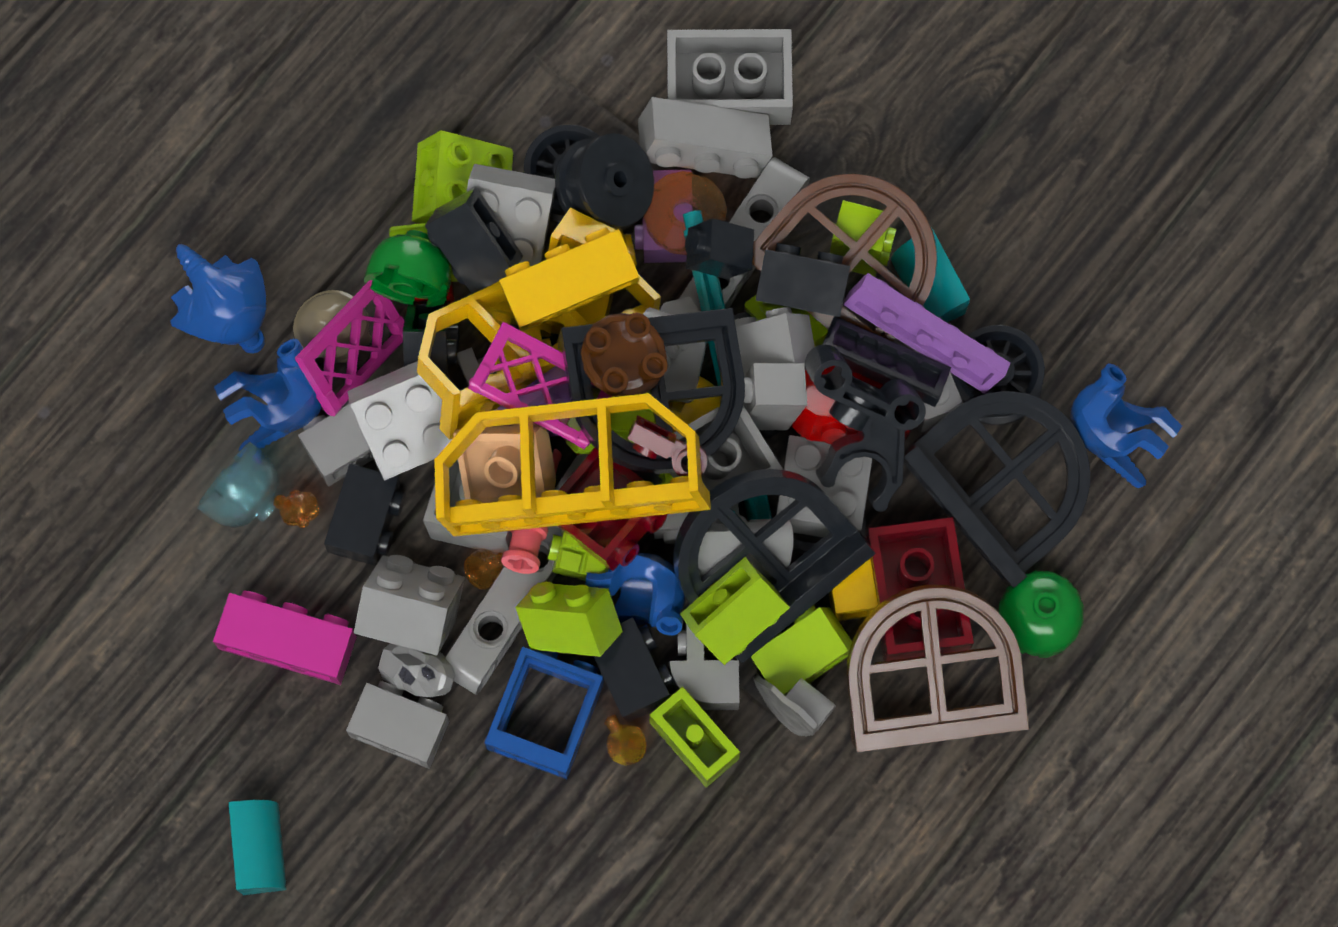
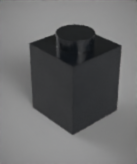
(719, 248)

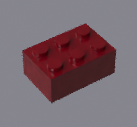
(914, 557)

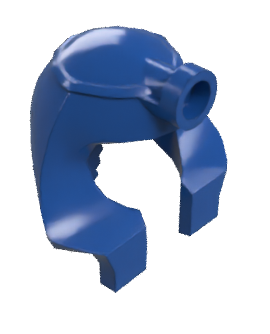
(224, 301)
(287, 392)
(1106, 419)
(647, 592)

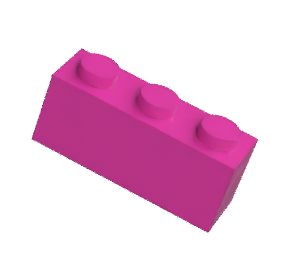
(285, 636)

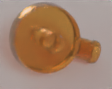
(297, 508)
(483, 568)
(625, 742)

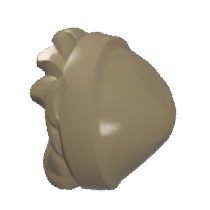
(317, 313)

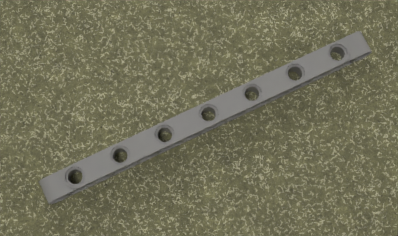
(477, 658)

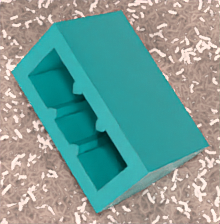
(947, 296)
(257, 846)

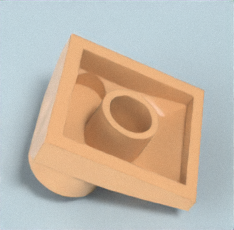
(493, 463)

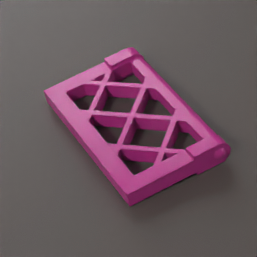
(327, 338)
(536, 350)

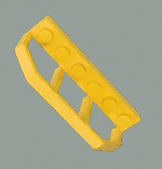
(461, 405)
(557, 506)

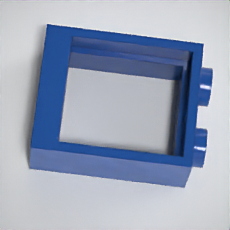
(527, 752)

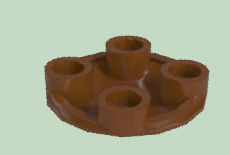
(624, 355)

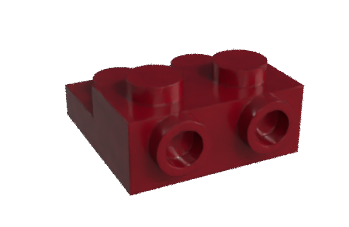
(610, 540)

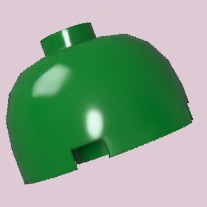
(409, 267)
(1043, 613)

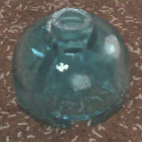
(242, 490)

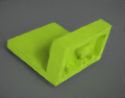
(445, 168)

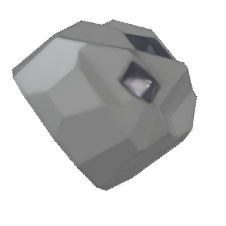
(416, 671)

